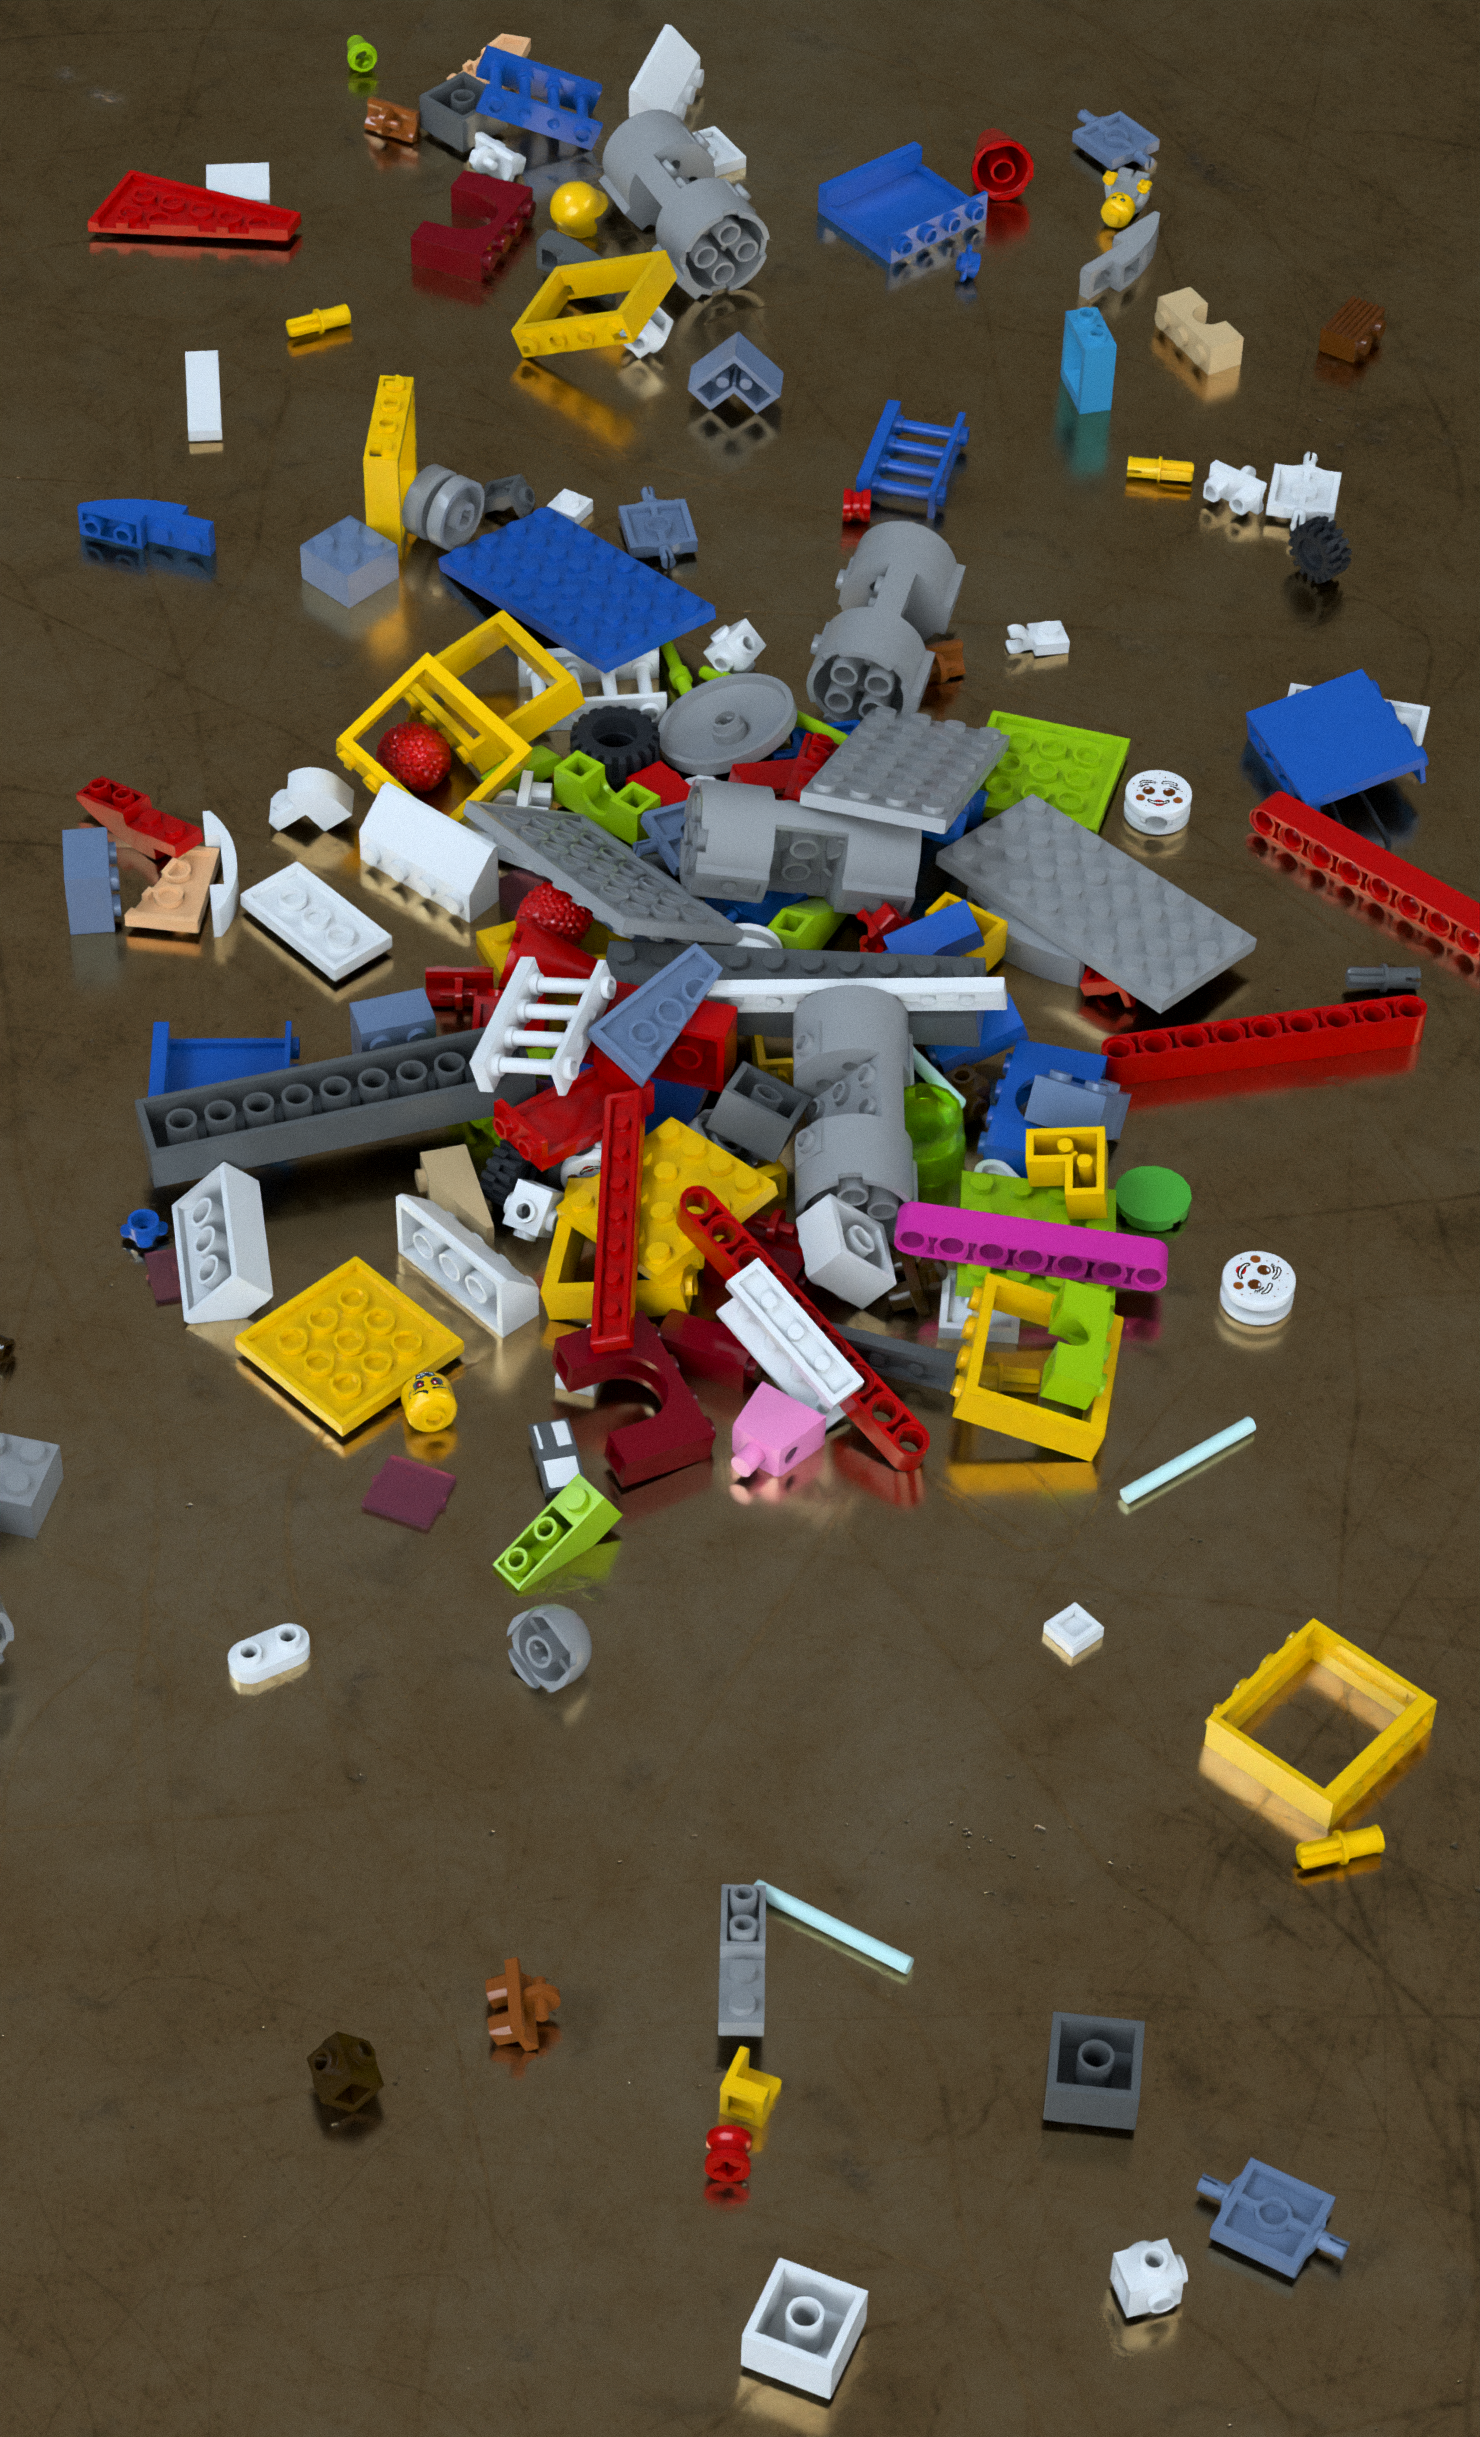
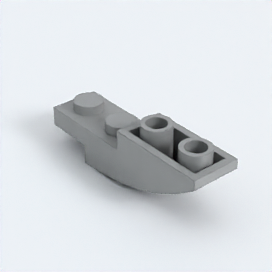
(1125, 261)
(1032, 950)
(742, 1960)

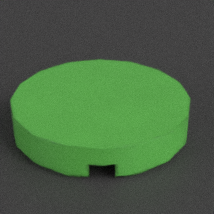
(1152, 1198)

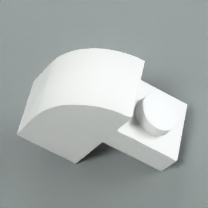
(315, 794)

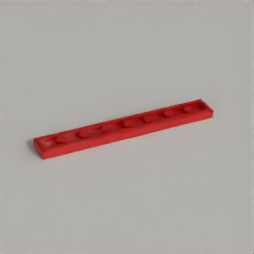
(618, 1222)

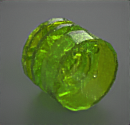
(936, 1131)

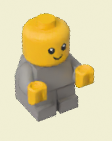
(1125, 195)

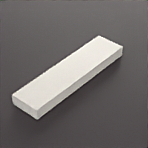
(203, 395)

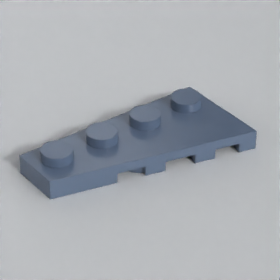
(653, 1016)

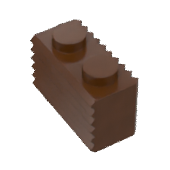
(1352, 330)

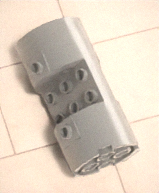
(668, 180)
(891, 600)
(749, 843)
(854, 1064)

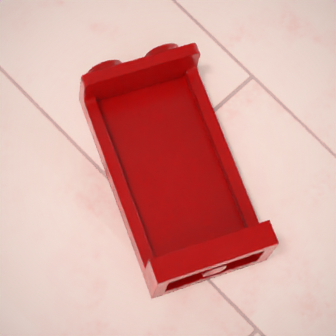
(556, 1126)

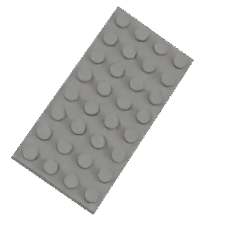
(906, 770)
(603, 874)
(1096, 902)

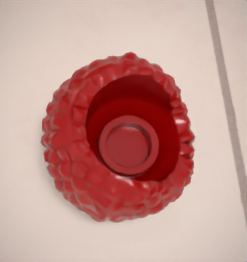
(415, 755)
(556, 912)

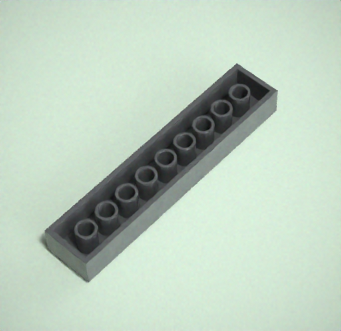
(640, 961)
(320, 1107)

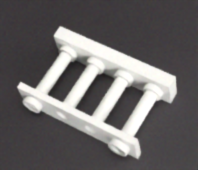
(641, 668)
(517, 1009)
(788, 1342)

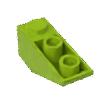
(806, 924)
(558, 1534)

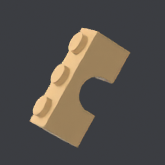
(1209, 346)

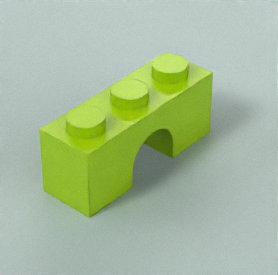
(584, 790)
(1075, 1371)

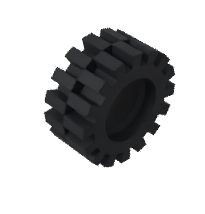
(1319, 549)
(504, 1172)

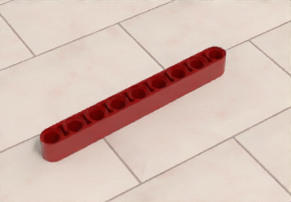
(1370, 870)
(1264, 1039)
(860, 1405)

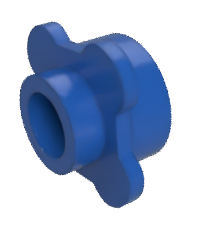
(968, 263)
(143, 1227)

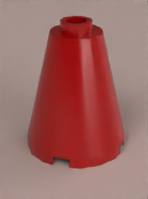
(1001, 165)
(552, 953)

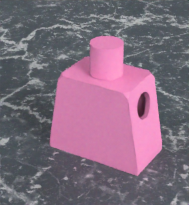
(775, 1433)

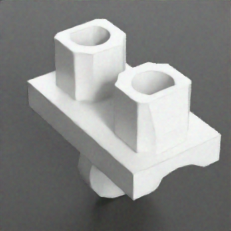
(495, 159)
(1235, 486)
(530, 793)

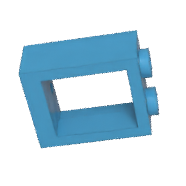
(1088, 360)

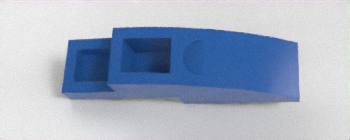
(143, 521)

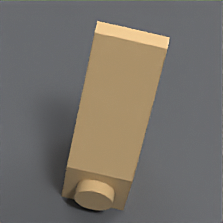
(453, 1185)

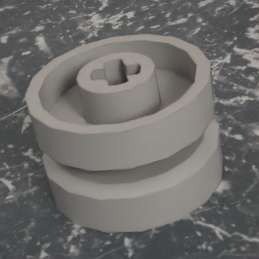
(443, 507)

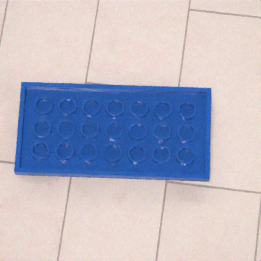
(577, 589)

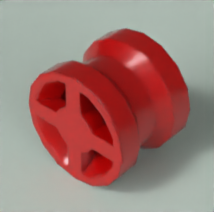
(856, 505)
(728, 2153)

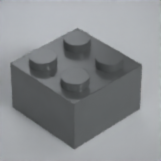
(451, 113)
(758, 1112)
(1094, 2070)

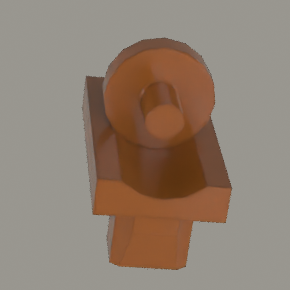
(392, 120)
(947, 660)
(527, 2003)

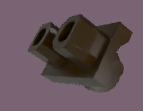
(911, 1293)

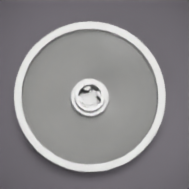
(727, 723)

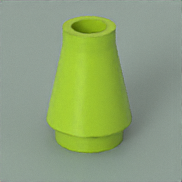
(361, 54)

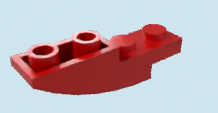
(813, 754)
(134, 821)

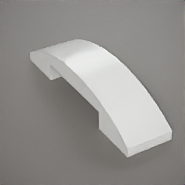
(223, 896)

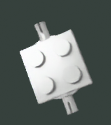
(1303, 492)

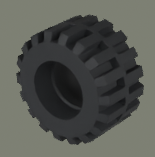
(619, 740)

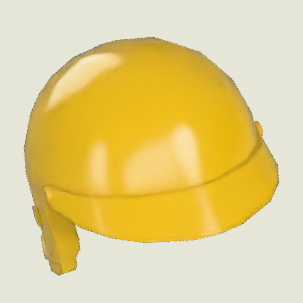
(576, 208)

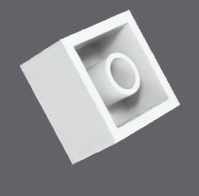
(845, 1251)
(804, 2328)

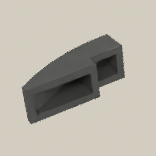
(559, 249)

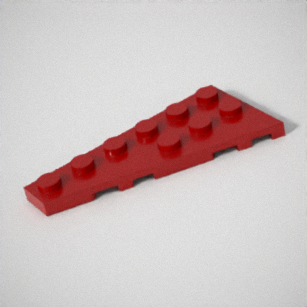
(172, 208)

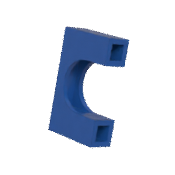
(955, 934)
(1006, 1125)

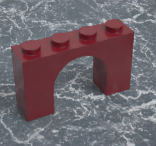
(475, 251)
(710, 1347)
(656, 1445)

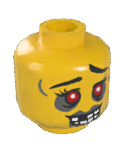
(429, 1398)

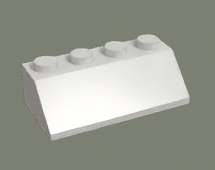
(667, 76)
(430, 853)
(222, 1247)
(465, 1265)

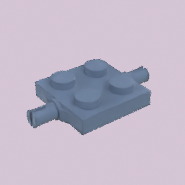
(1115, 140)
(657, 528)
(665, 830)
(1272, 2217)

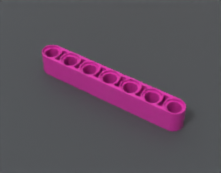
(1031, 1246)

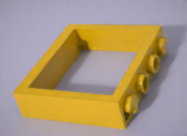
(644, 275)
(390, 476)
(465, 704)
(527, 721)
(575, 1300)
(1012, 1415)
(1353, 1665)

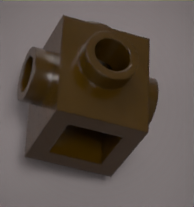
(973, 1088)
(345, 2071)

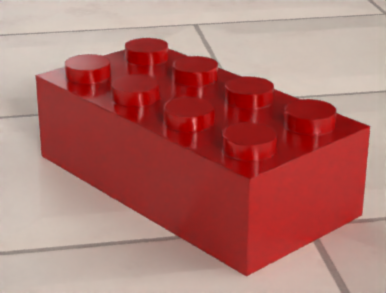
(701, 1053)

